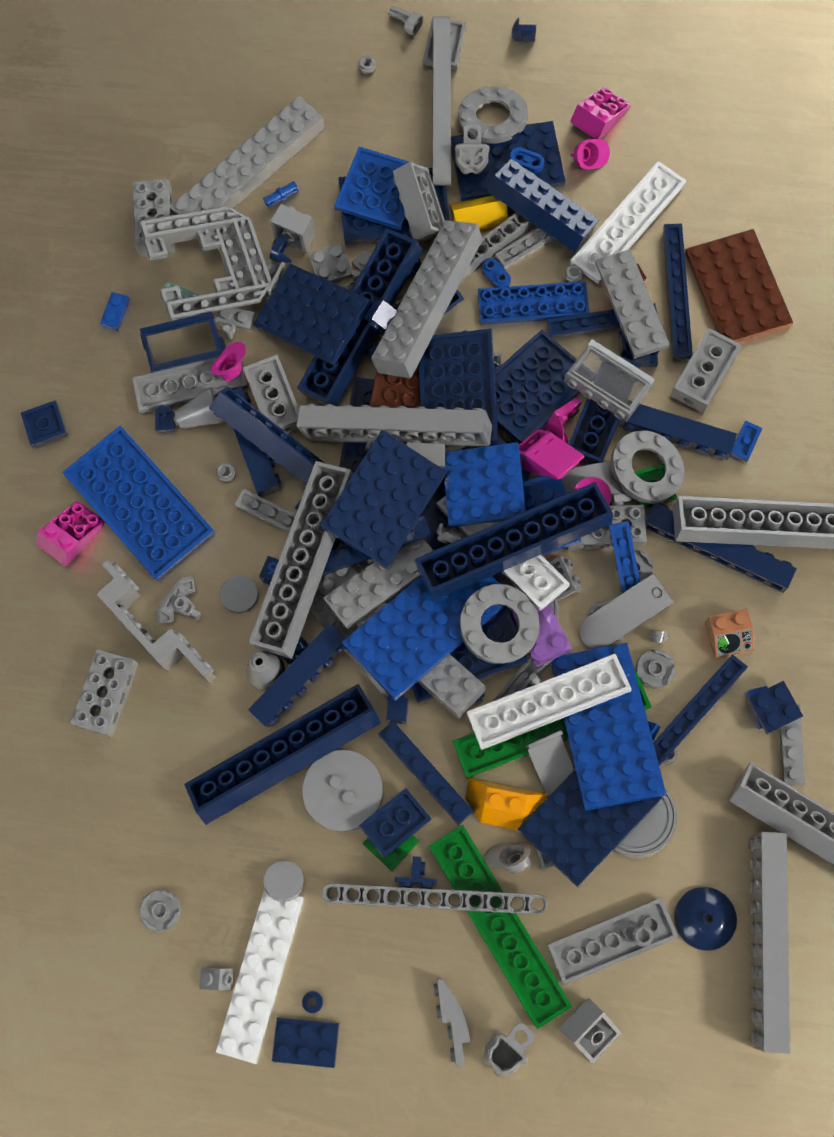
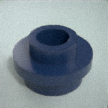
(305, 1002)

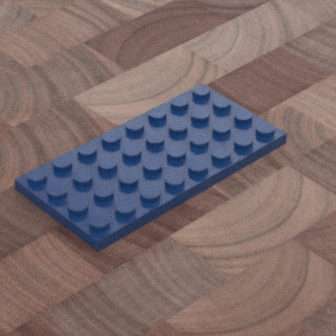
(138, 503)
(412, 635)
(612, 739)

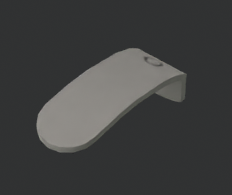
(598, 470)
(625, 613)
(550, 761)

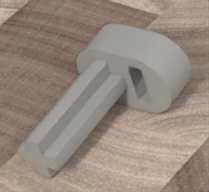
(413, 20)

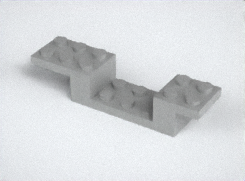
(170, 647)

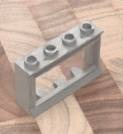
(609, 380)

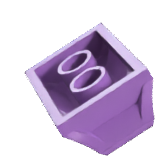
(550, 640)

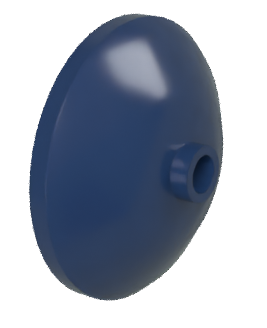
(691, 922)

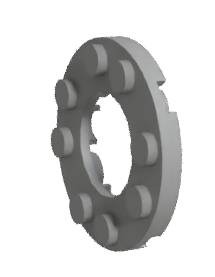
(494, 133)
(634, 486)
(484, 647)

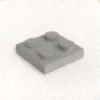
(331, 263)

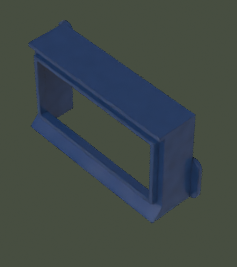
(177, 324)

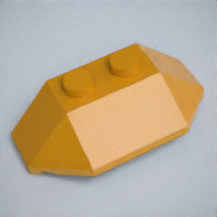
(501, 803)

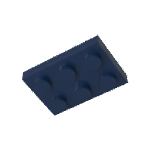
(395, 823)
(305, 1042)

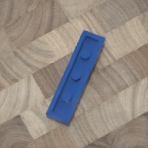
(624, 555)

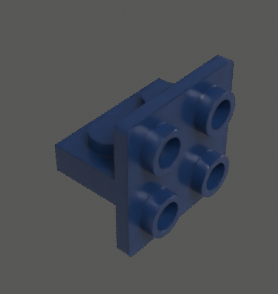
(418, 869)

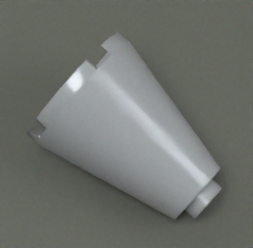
(197, 411)
(264, 669)

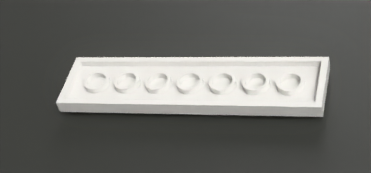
(630, 218)
(533, 577)
(548, 701)
(259, 978)

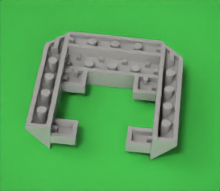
(239, 250)

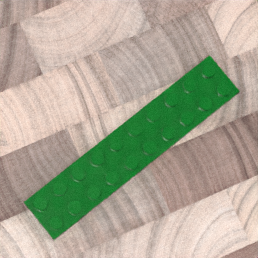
(477, 761)
(502, 930)

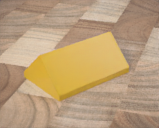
(484, 211)

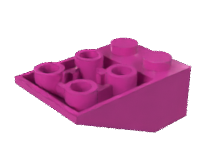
(599, 112)
(547, 455)
(69, 533)

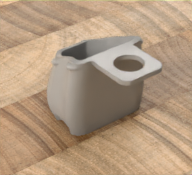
(472, 154)
(505, 1053)

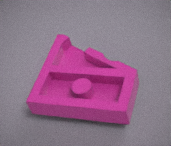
(568, 410)

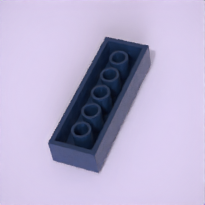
(542, 205)
(595, 430)

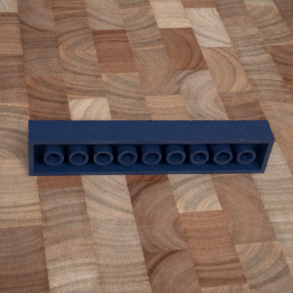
(379, 280)
(514, 541)
(281, 754)

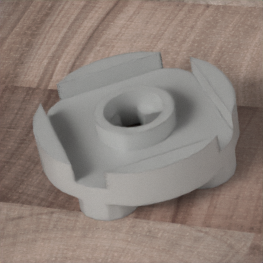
(449, 534)

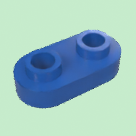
(527, 160)
(494, 273)

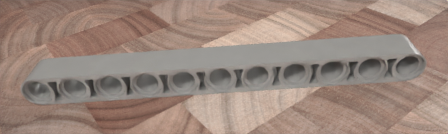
(442, 101)
(498, 234)
(424, 902)

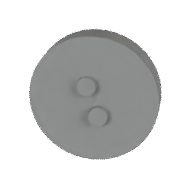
(342, 790)
(652, 832)

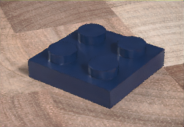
(44, 423)
(775, 707)

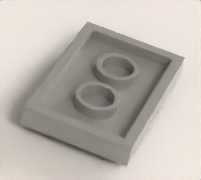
(457, 35)

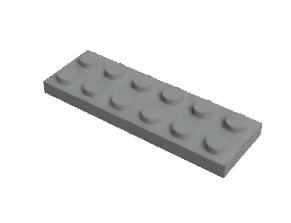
(632, 303)
(180, 385)
(375, 585)
(610, 941)

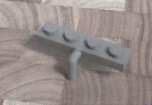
(524, 678)

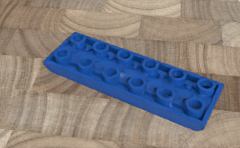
(532, 302)

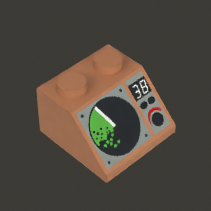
(730, 633)

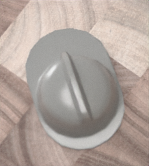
(510, 856)

